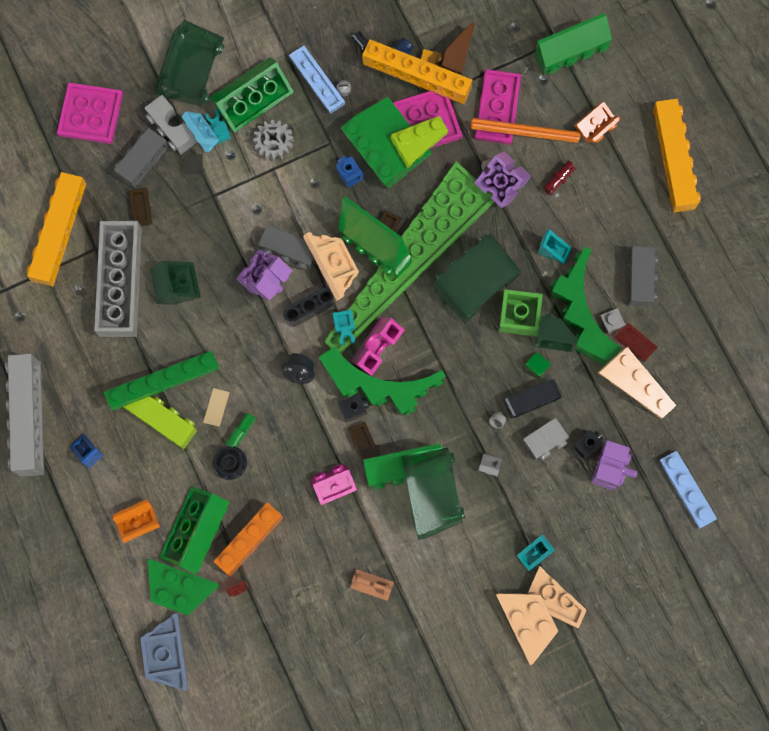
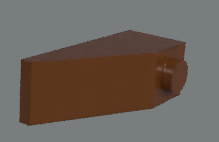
(455, 54)

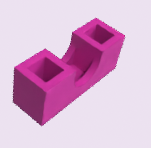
(383, 334)

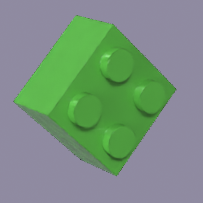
(520, 313)

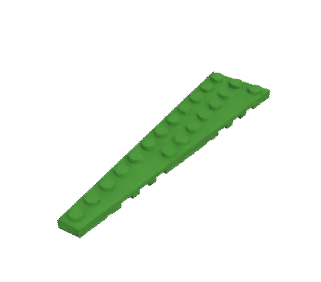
(438, 225)

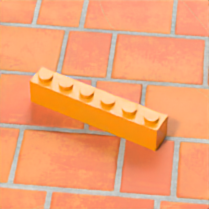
(675, 155)
(56, 229)

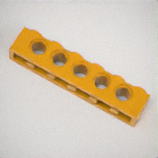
(417, 71)

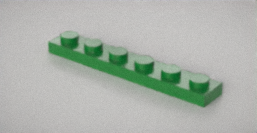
(161, 380)

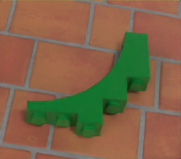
(570, 291)
(401, 394)

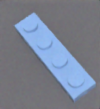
(317, 79)
(687, 489)

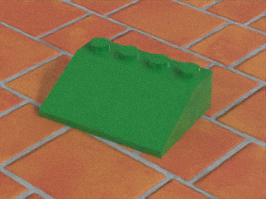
(371, 136)
(373, 239)

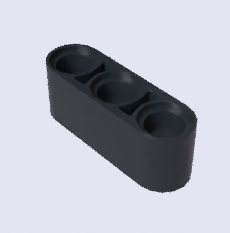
(304, 315)
(532, 399)

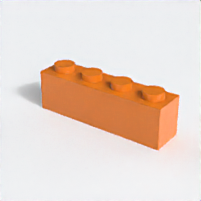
(248, 539)

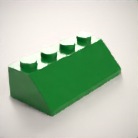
(573, 44)
(252, 94)
(389, 468)
(194, 529)

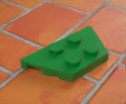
(177, 588)

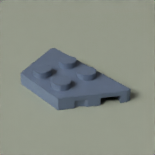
(165, 654)

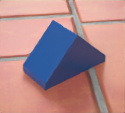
(86, 451)

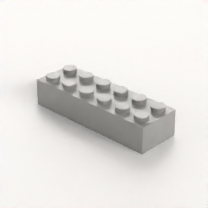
(118, 279)
(25, 415)

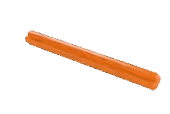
(525, 130)

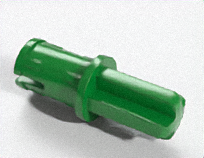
(241, 430)

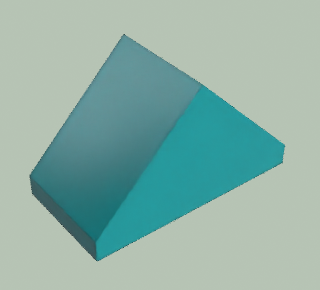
(554, 247)
(535, 552)

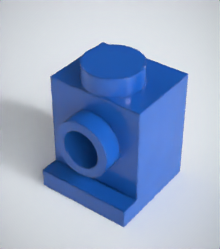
(352, 176)

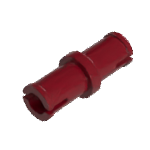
(559, 177)

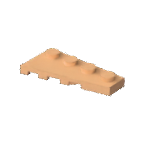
(632, 377)

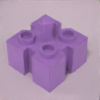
(502, 179)
(264, 275)
(612, 466)

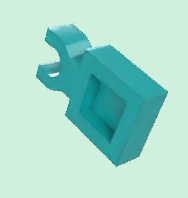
(219, 128)
(344, 324)

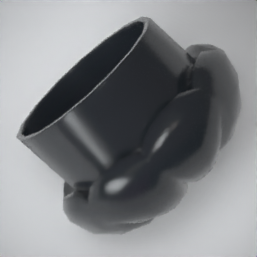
(299, 369)
(229, 462)

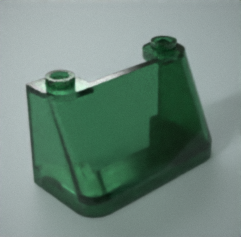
(188, 64)
(432, 491)

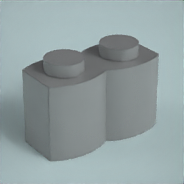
(546, 439)

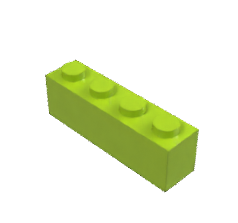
(163, 420)

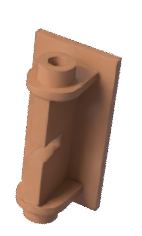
(371, 584)

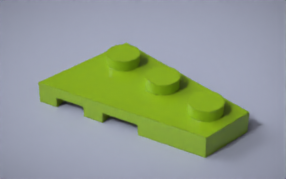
(416, 140)

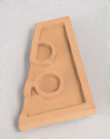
(558, 601)

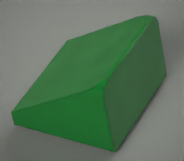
(537, 365)

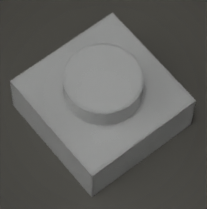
(612, 321)
(490, 465)

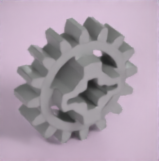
(273, 148)

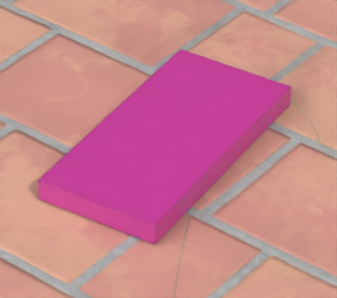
(498, 103)

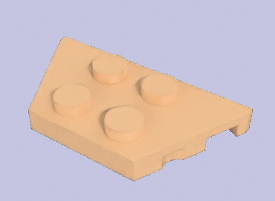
(333, 262)
(529, 621)

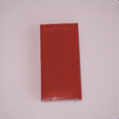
(636, 342)

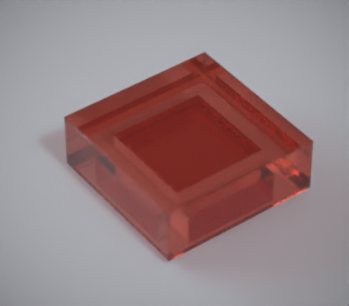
(237, 589)

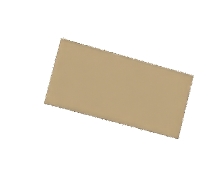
(216, 407)

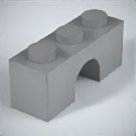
(161, 113)

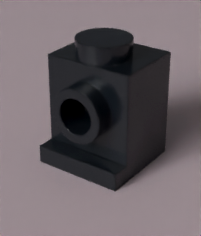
(350, 414)
(586, 451)

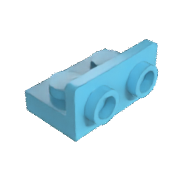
(201, 130)

